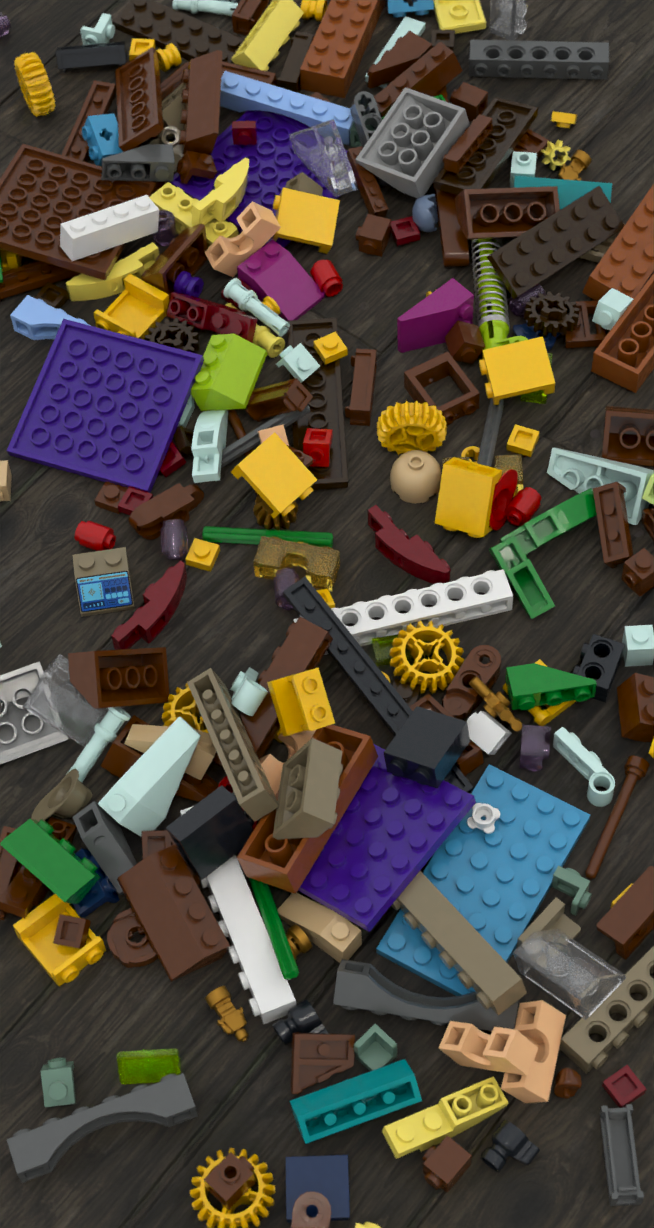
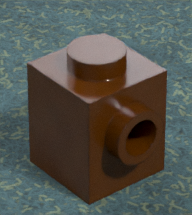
(470, 98)
(374, 235)
(465, 342)
(639, 572)
(445, 1164)
(230, 1179)

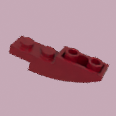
(211, 316)
(410, 554)
(160, 605)

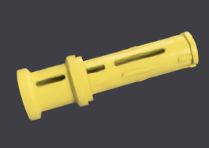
(265, 339)

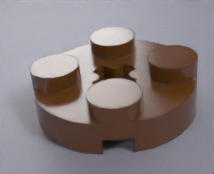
(127, 952)

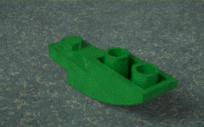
(555, 522)

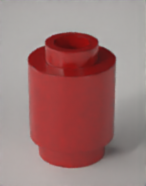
(326, 277)
(523, 506)
(95, 536)

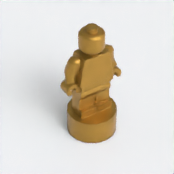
(579, 162)
(231, 1020)

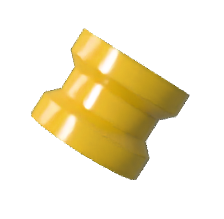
(168, 57)

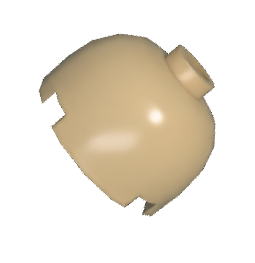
(415, 476)

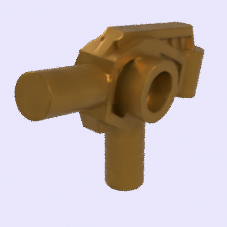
(495, 704)

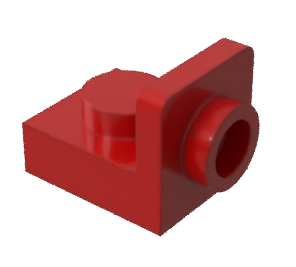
(318, 445)

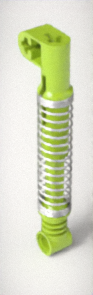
(492, 297)

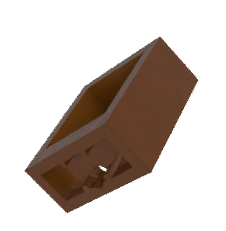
(434, 370)

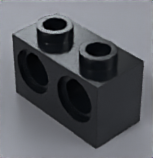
(601, 668)

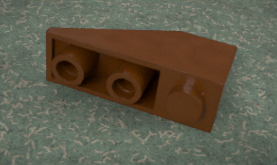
(397, 60)

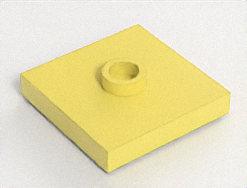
(459, 15)

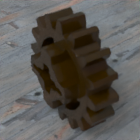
(551, 314)
(174, 335)

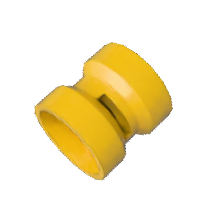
(313, 9)

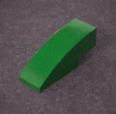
(522, 577)

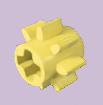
(549, 154)

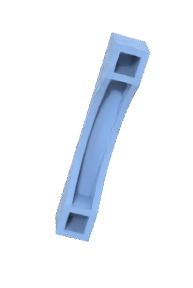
(249, 94)
(39, 320)

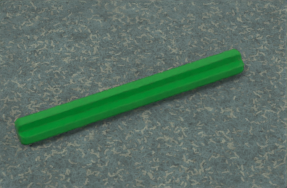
(253, 536)
(275, 929)

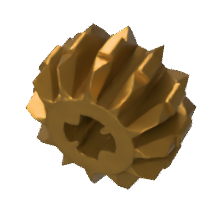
(263, 515)

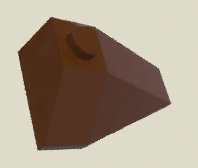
(122, 758)

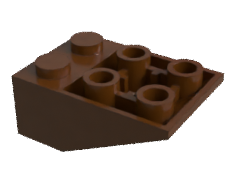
(637, 707)

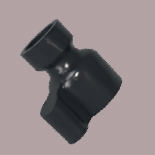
(300, 1019)
(508, 1142)

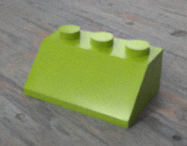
(227, 373)

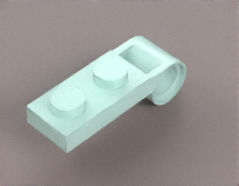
(247, 693)
(587, 764)

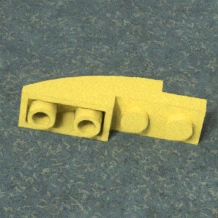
(225, 198)
(90, 288)
(448, 1117)

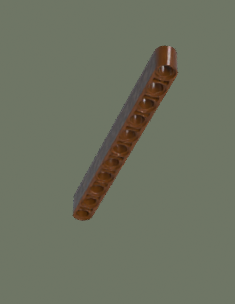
(453, 240)

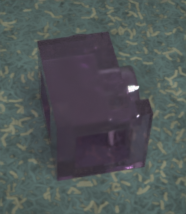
(534, 746)

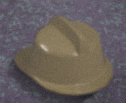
(65, 799)

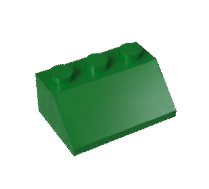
(52, 860)

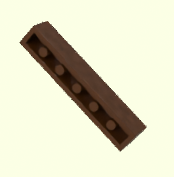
(300, 652)

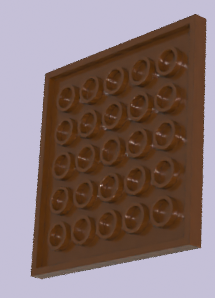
(50, 189)

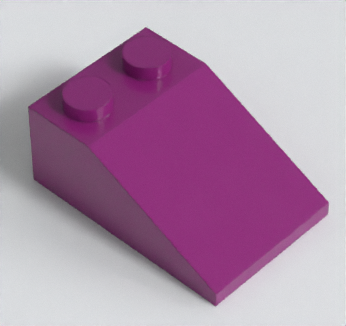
(278, 274)
(434, 317)

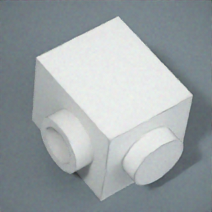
(487, 732)

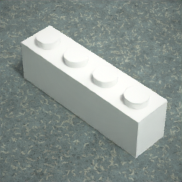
(109, 227)

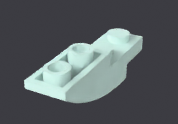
(207, 445)

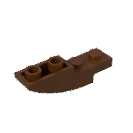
(26, 888)

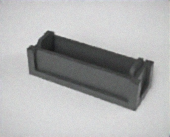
(620, 1156)

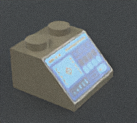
(103, 581)

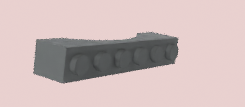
(366, 988)
(40, 1149)

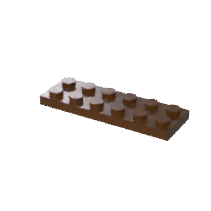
(139, 100)

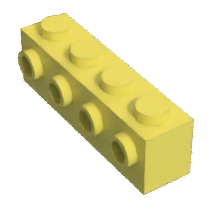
(268, 35)
(180, 204)

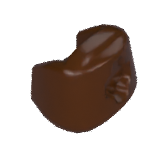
(567, 1083)

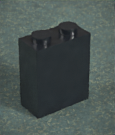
(426, 747)
(211, 832)

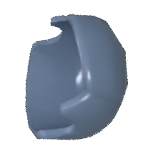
(425, 213)

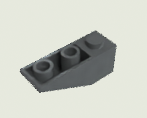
(143, 163)
(105, 842)

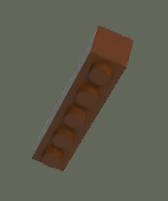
(468, 143)
(367, 185)

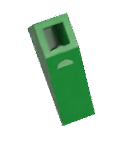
(540, 685)

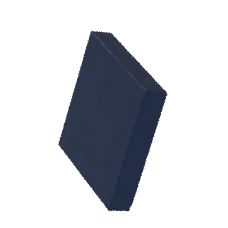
(319, 1174)

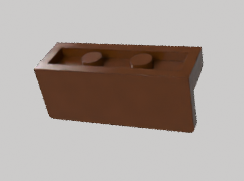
(631, 916)

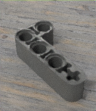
(372, 117)

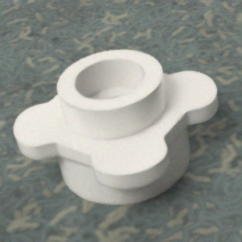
(479, 811)

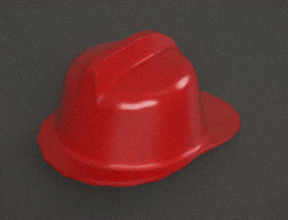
(502, 497)

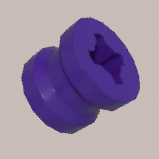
(188, 285)

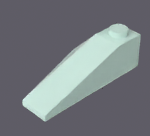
(585, 471)
(147, 789)

